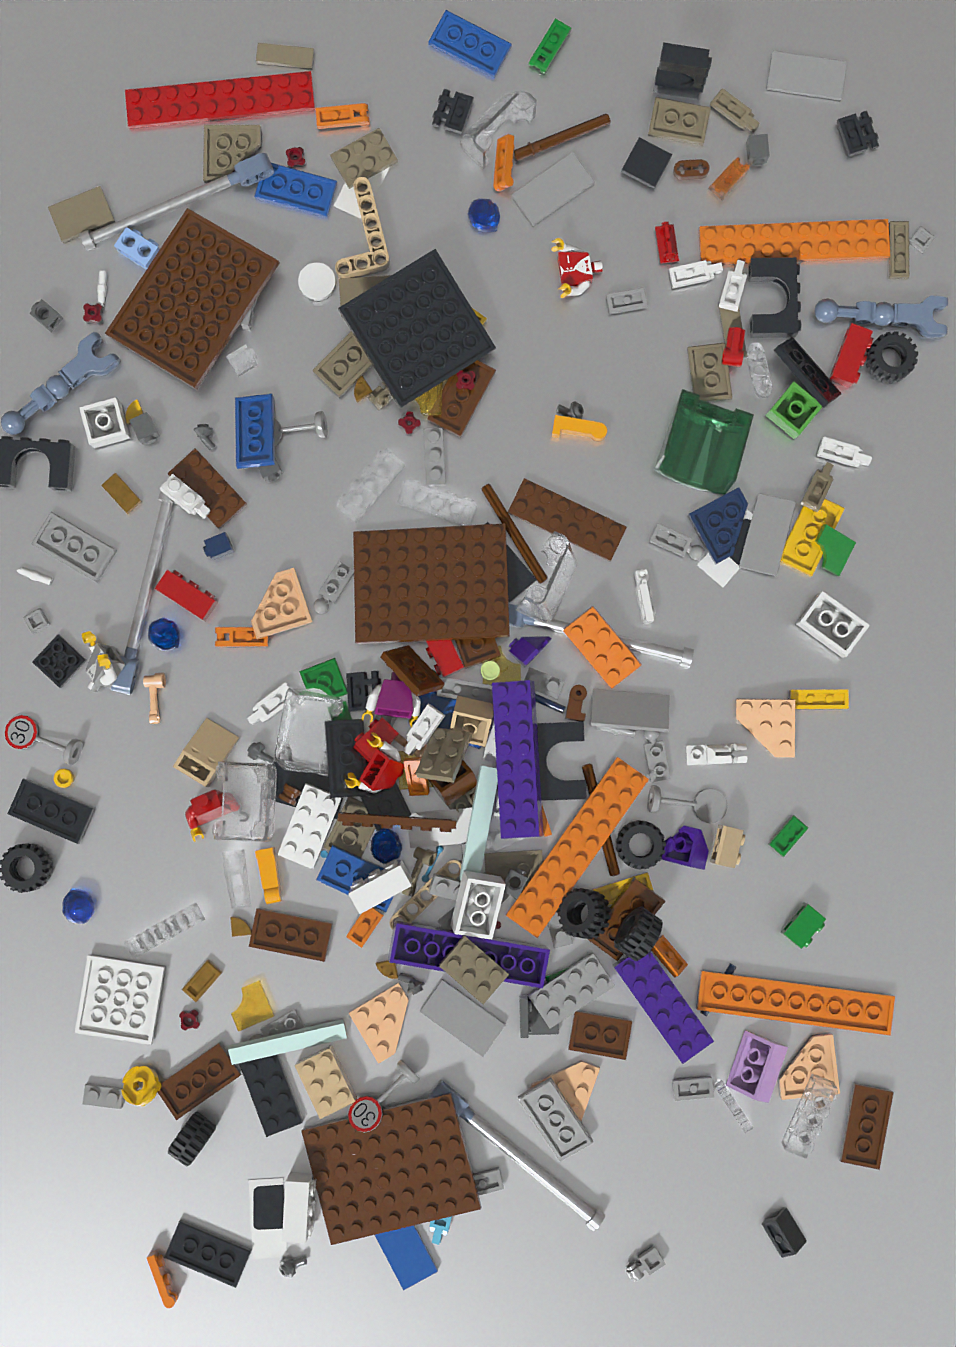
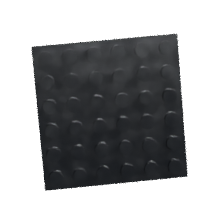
(417, 328)

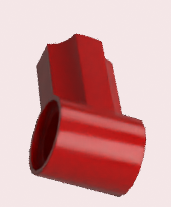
(733, 351)

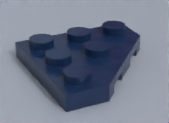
(720, 524)

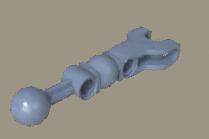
(883, 313)
(58, 386)

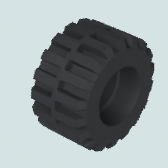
(902, 346)
(655, 853)
(10, 872)
(597, 915)
(638, 933)
(191, 1139)

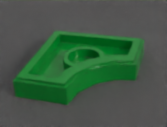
(835, 549)
(325, 677)

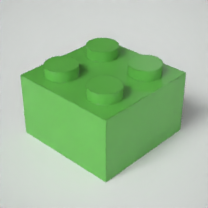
(794, 410)

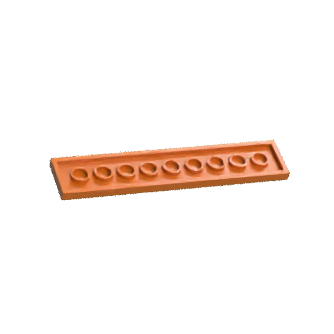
(802, 240)
(577, 847)
(795, 1002)

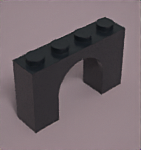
(682, 70)
(783, 273)
(60, 457)
(548, 736)

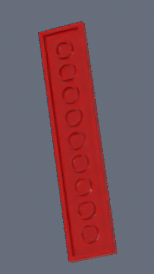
(219, 100)

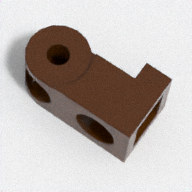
(574, 706)

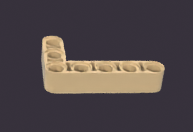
(371, 234)
(417, 899)

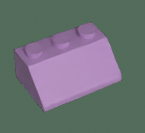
(756, 1066)

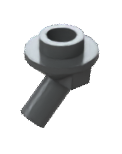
(575, 411)
(203, 431)
(256, 751)
(415, 986)
(288, 1267)

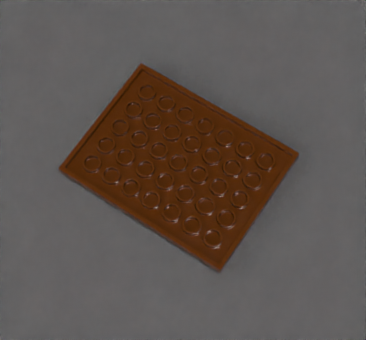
(192, 298)
(431, 584)
(396, 1174)

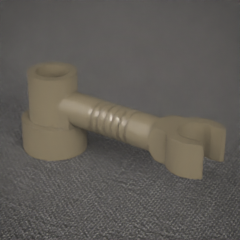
(423, 857)

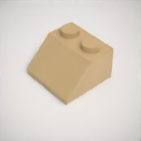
(473, 717)
(727, 846)

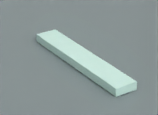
(479, 820)
(287, 1041)

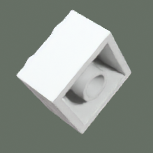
(104, 422)

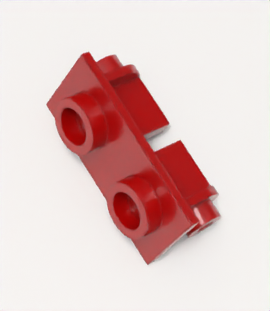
(666, 243)

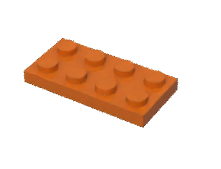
(602, 647)

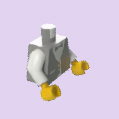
(103, 664)

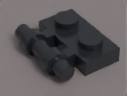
(458, 112)
(853, 136)
(358, 689)

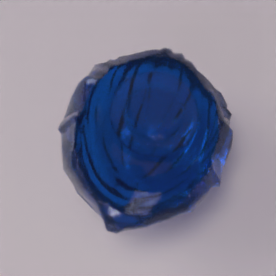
(484, 215)
(164, 634)
(386, 845)
(78, 906)

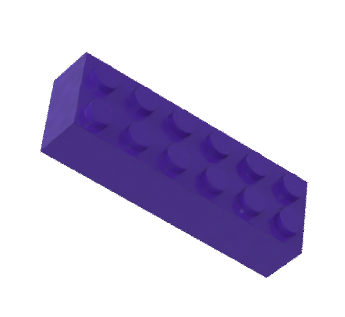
(664, 1005)

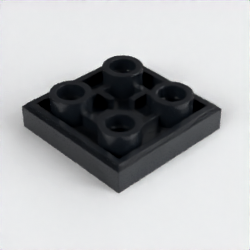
(646, 163)
(59, 661)

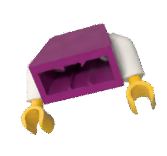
(394, 700)

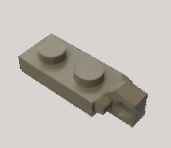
(734, 110)
(818, 488)

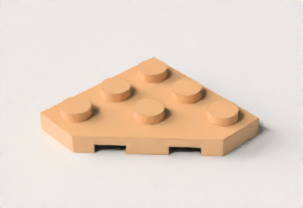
(281, 606)
(770, 722)
(382, 1021)
(814, 1058)
(575, 1084)

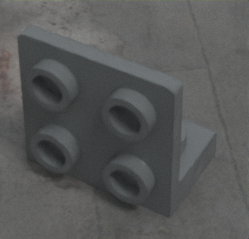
(531, 1021)

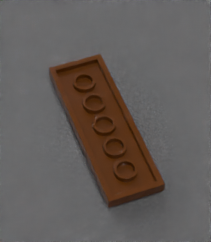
(577, 523)
(388, 821)

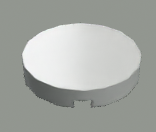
(317, 281)

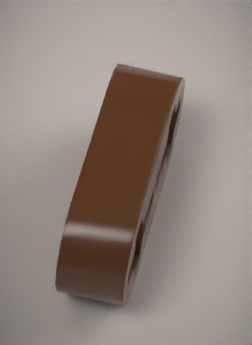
(688, 166)

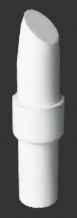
(102, 288)
(35, 575)

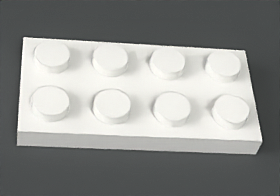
(309, 826)

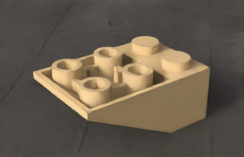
(203, 752)

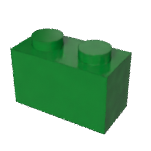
(803, 926)

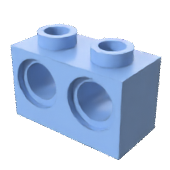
(136, 251)

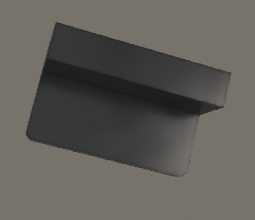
(784, 1233)

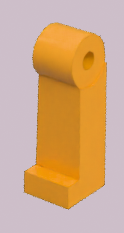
(579, 427)
(269, 874)

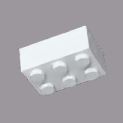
(832, 624)
(380, 885)
(477, 905)
(298, 1207)

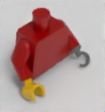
(203, 810)

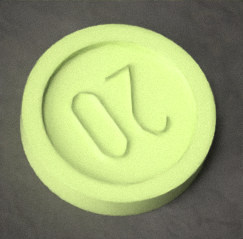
(490, 670)

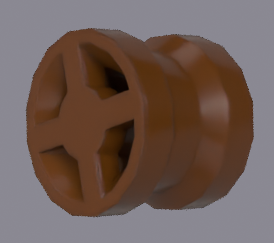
(290, 794)

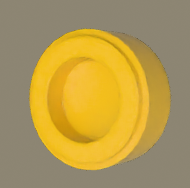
(64, 778)

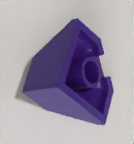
(527, 648)
(687, 848)

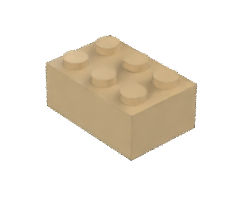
(325, 1082)

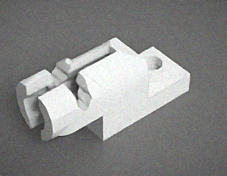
(714, 754)

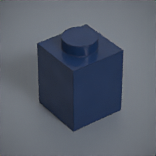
(218, 546)

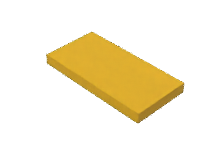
(800, 547)

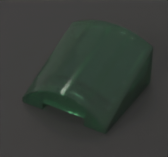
(704, 444)

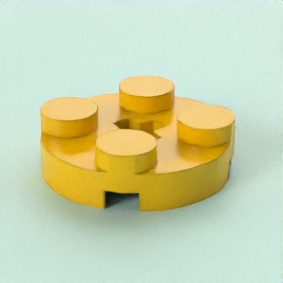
(150, 1087)

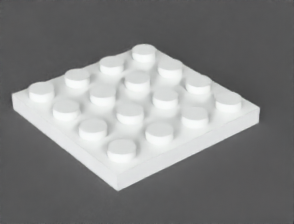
(120, 999)

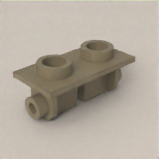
(380, 397)

